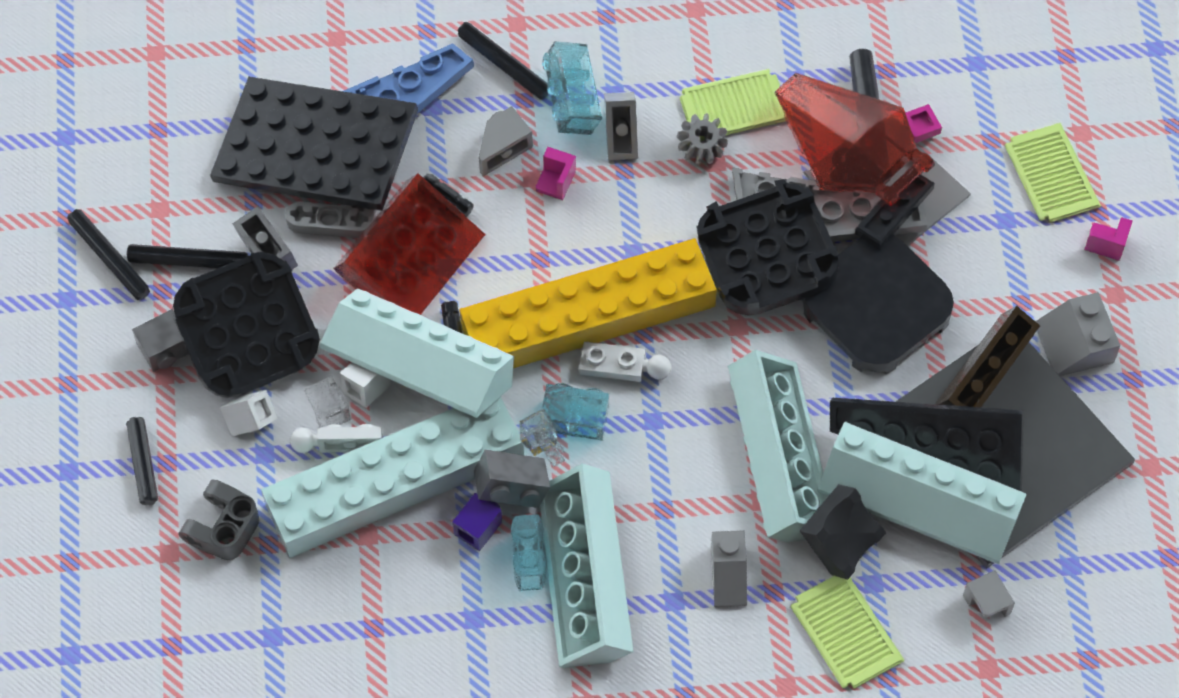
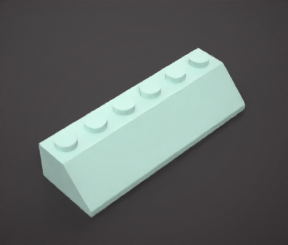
(418, 353)
(778, 442)
(924, 492)
(585, 569)

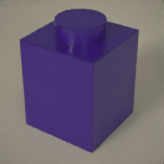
(477, 522)

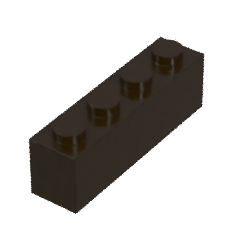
(990, 360)

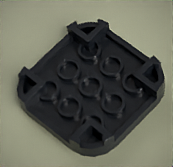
(767, 249)
(881, 304)
(245, 325)

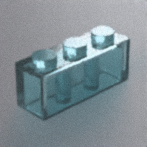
(572, 88)

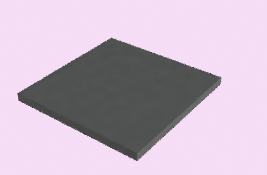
(1064, 442)

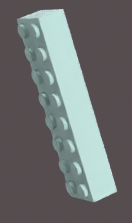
(386, 476)

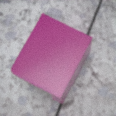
(557, 173)
(1108, 240)

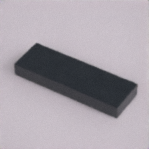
(887, 219)

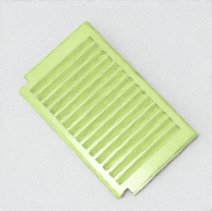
(738, 102)
(1051, 173)
(846, 631)

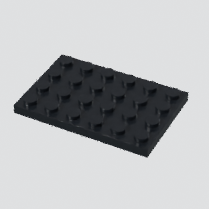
(315, 143)

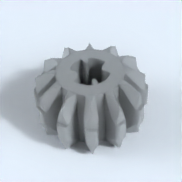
(691, 141)

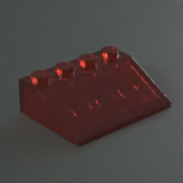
(410, 247)

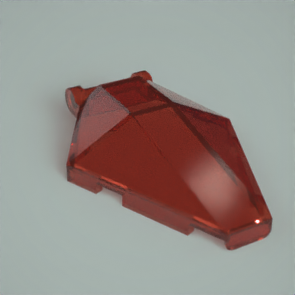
(851, 138)

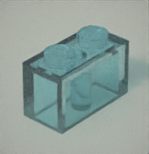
(577, 410)

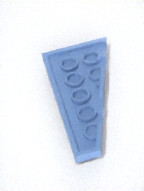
(421, 81)

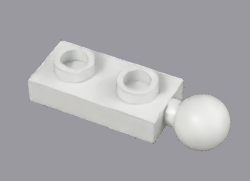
(621, 362)
(335, 438)

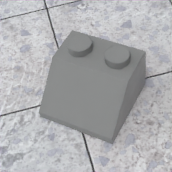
(1078, 335)

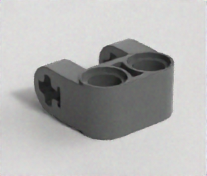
(227, 525)

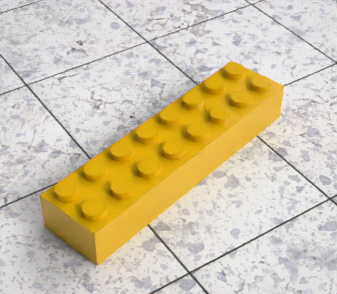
(594, 304)

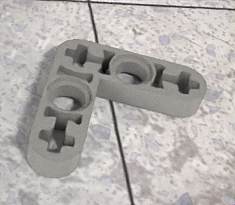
(343, 227)

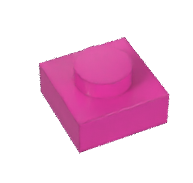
(923, 123)

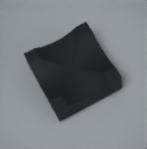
(842, 531)

